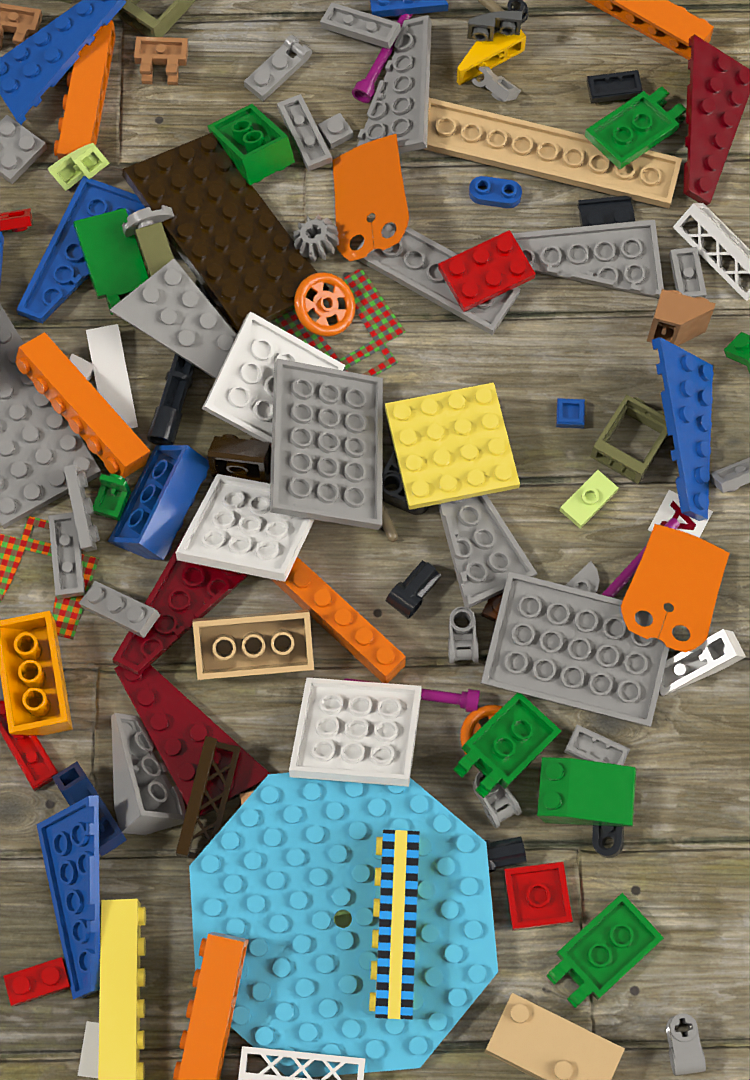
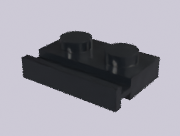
(605, 211)

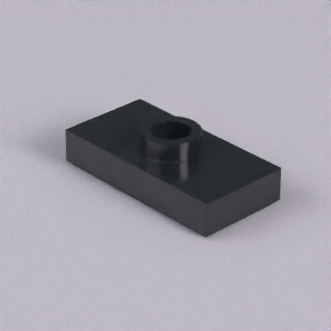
(614, 86)

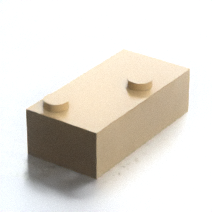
(253, 644)
(550, 1045)

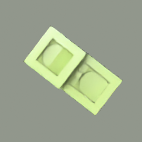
(82, 162)

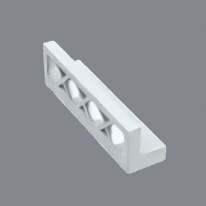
(724, 238)
(243, 1075)

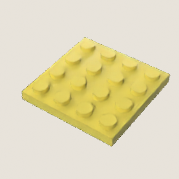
(451, 446)

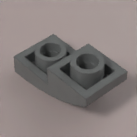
(484, 26)

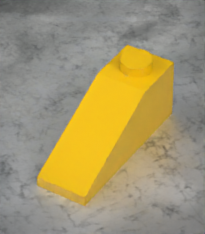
(490, 54)

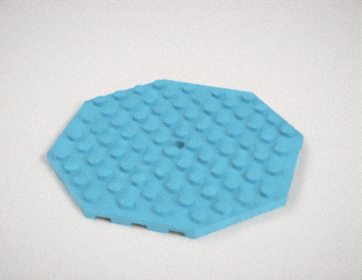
(305, 983)

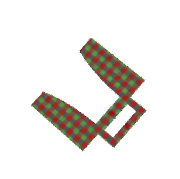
(374, 314)

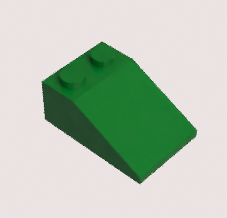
(253, 143)
(586, 792)

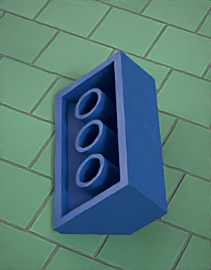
(160, 501)

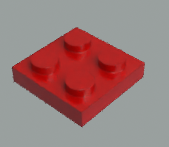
(537, 896)

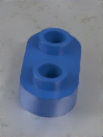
(495, 192)

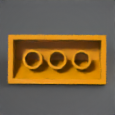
(33, 676)

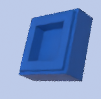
(570, 413)

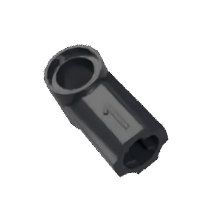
(409, 595)
(505, 853)

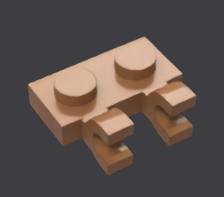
(19, 20)
(160, 51)

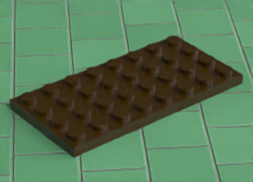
(223, 230)

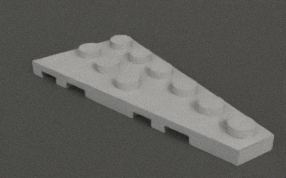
(403, 96)
(603, 255)
(179, 318)
(481, 548)

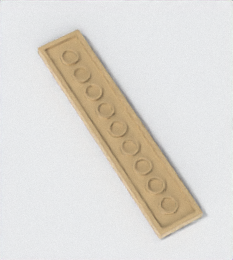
(547, 153)

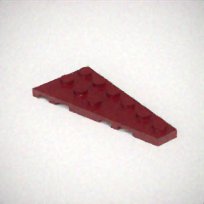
(713, 113)
(179, 596)
(179, 735)

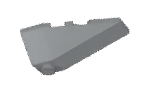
(142, 791)

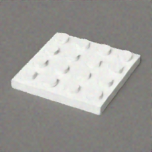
(246, 380)
(240, 532)
(356, 732)

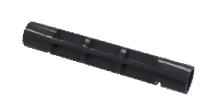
(168, 413)

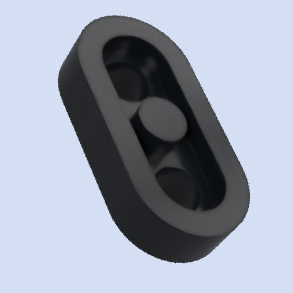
(602, 833)

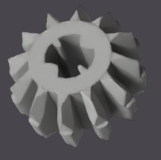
(316, 238)

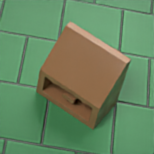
(680, 317)

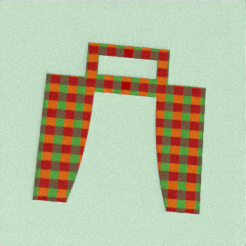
(66, 610)

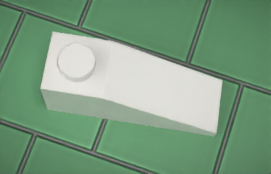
(709, 658)

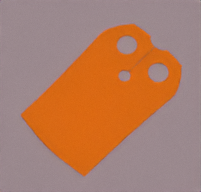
(367, 183)
(679, 572)

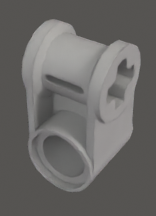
(462, 641)
(497, 800)
(685, 1052)

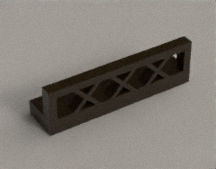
(199, 790)

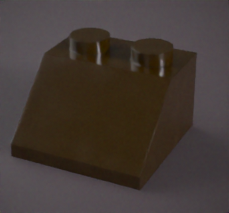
(239, 457)

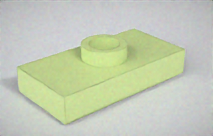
(589, 499)

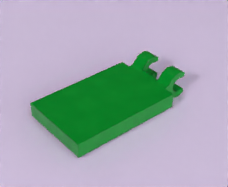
(635, 127)
(110, 256)
(507, 744)
(605, 950)

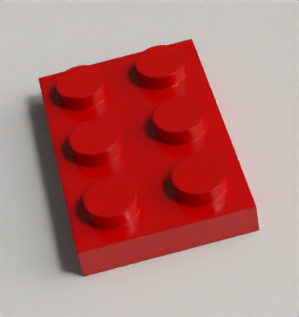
(486, 271)

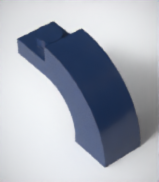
(75, 787)

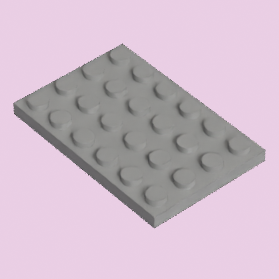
(327, 445)
(574, 651)

